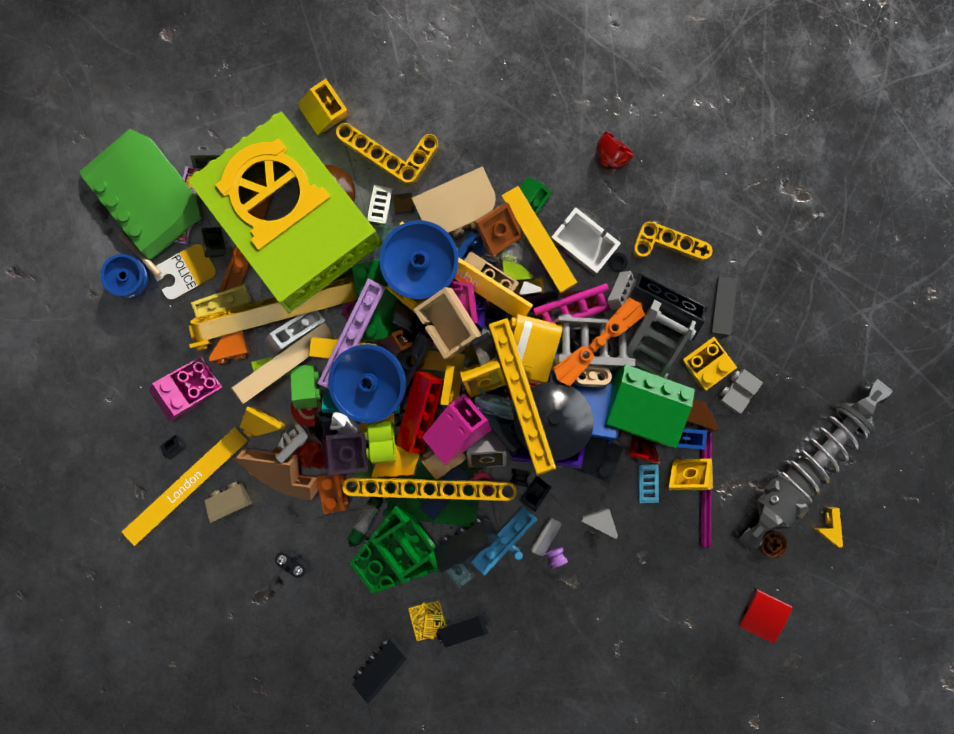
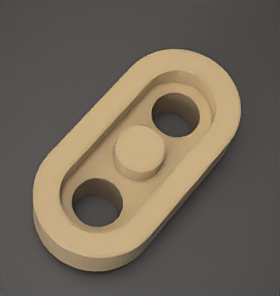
(590, 377)

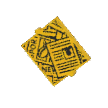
(426, 619)

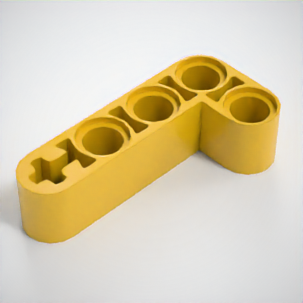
(674, 245)

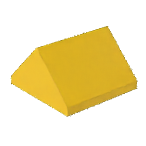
(486, 377)
(691, 474)

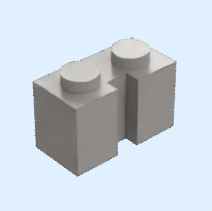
(740, 391)

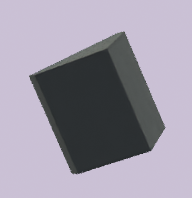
(172, 447)

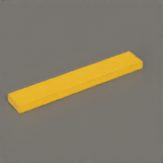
(540, 240)

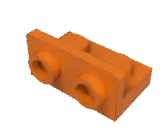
(332, 493)

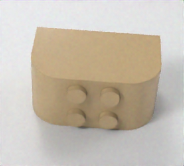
(457, 202)

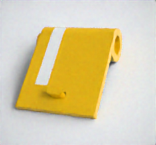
(536, 344)

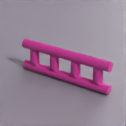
(580, 297)

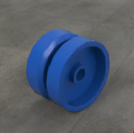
(123, 266)

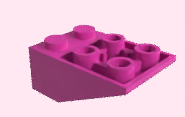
(184, 388)
(456, 429)

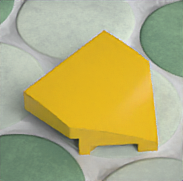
(452, 385)

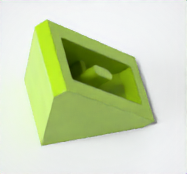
(516, 271)

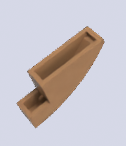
(277, 475)

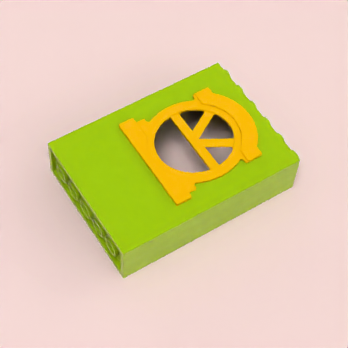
(309, 244)

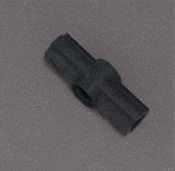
(418, 350)

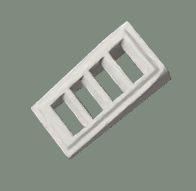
(377, 220)

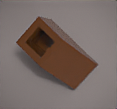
(701, 416)

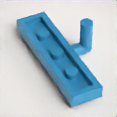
(507, 538)

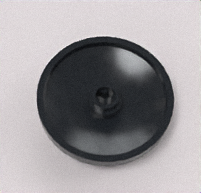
(564, 417)

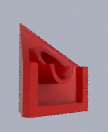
(642, 451)

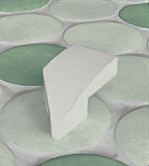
(344, 424)

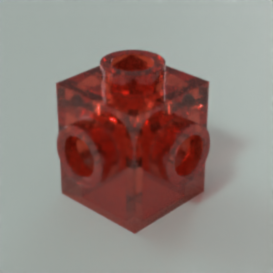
(310, 455)

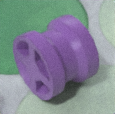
(556, 558)

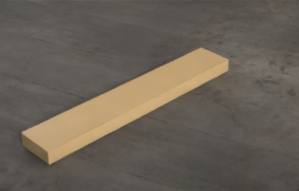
(278, 365)

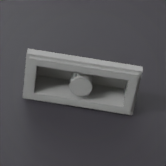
(546, 536)

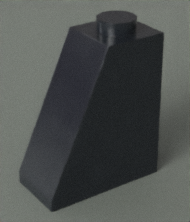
(463, 629)

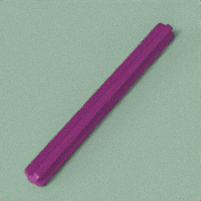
(706, 502)

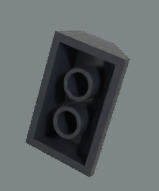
(465, 543)
(379, 669)

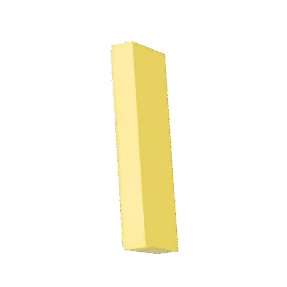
(221, 301)

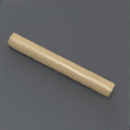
(148, 263)

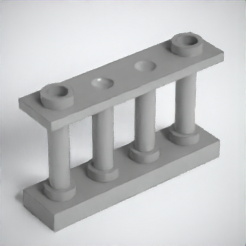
(585, 323)
(645, 329)

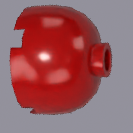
(613, 151)

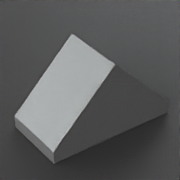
(601, 521)

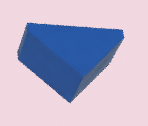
(693, 439)

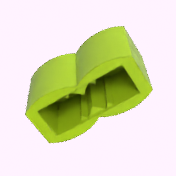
(381, 442)

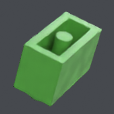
(304, 387)

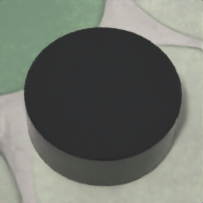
(617, 262)

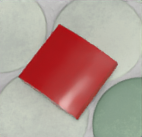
(765, 616)

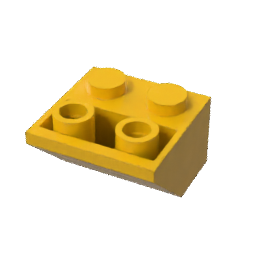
(322, 107)
(709, 364)

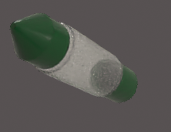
(364, 520)

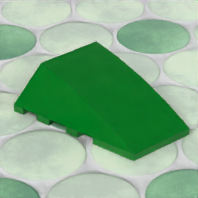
(395, 553)

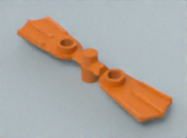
(572, 366)

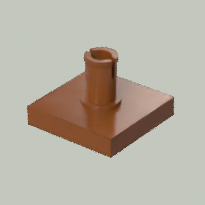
(499, 228)

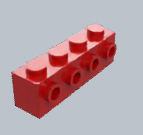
(419, 411)

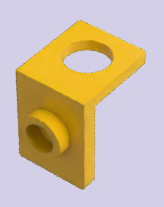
(199, 345)

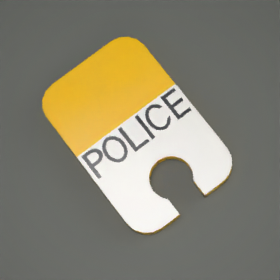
(189, 269)

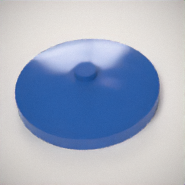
(419, 259)
(367, 383)

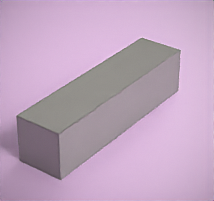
(621, 289)

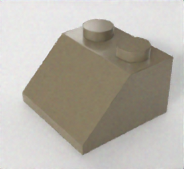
(227, 502)

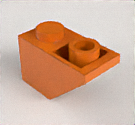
(230, 346)

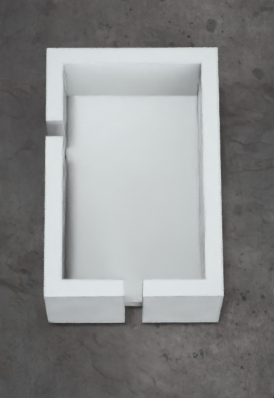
(583, 241)

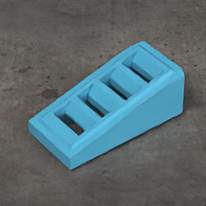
(648, 467)

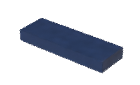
(434, 507)

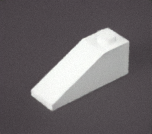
(292, 331)

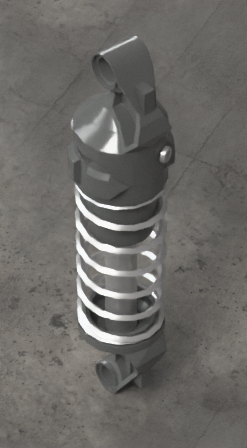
(790, 494)

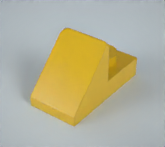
(833, 532)

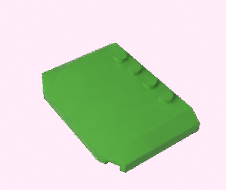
(143, 192)

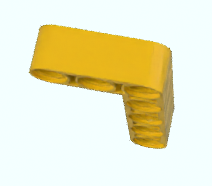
(387, 157)

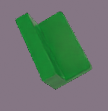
(535, 193)

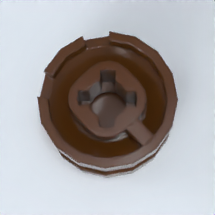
(774, 544)

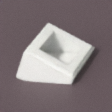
(528, 289)

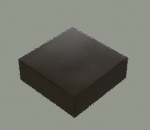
(403, 203)

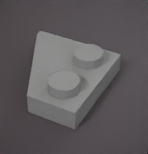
(290, 438)

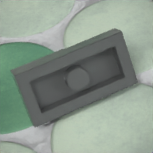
(202, 156)

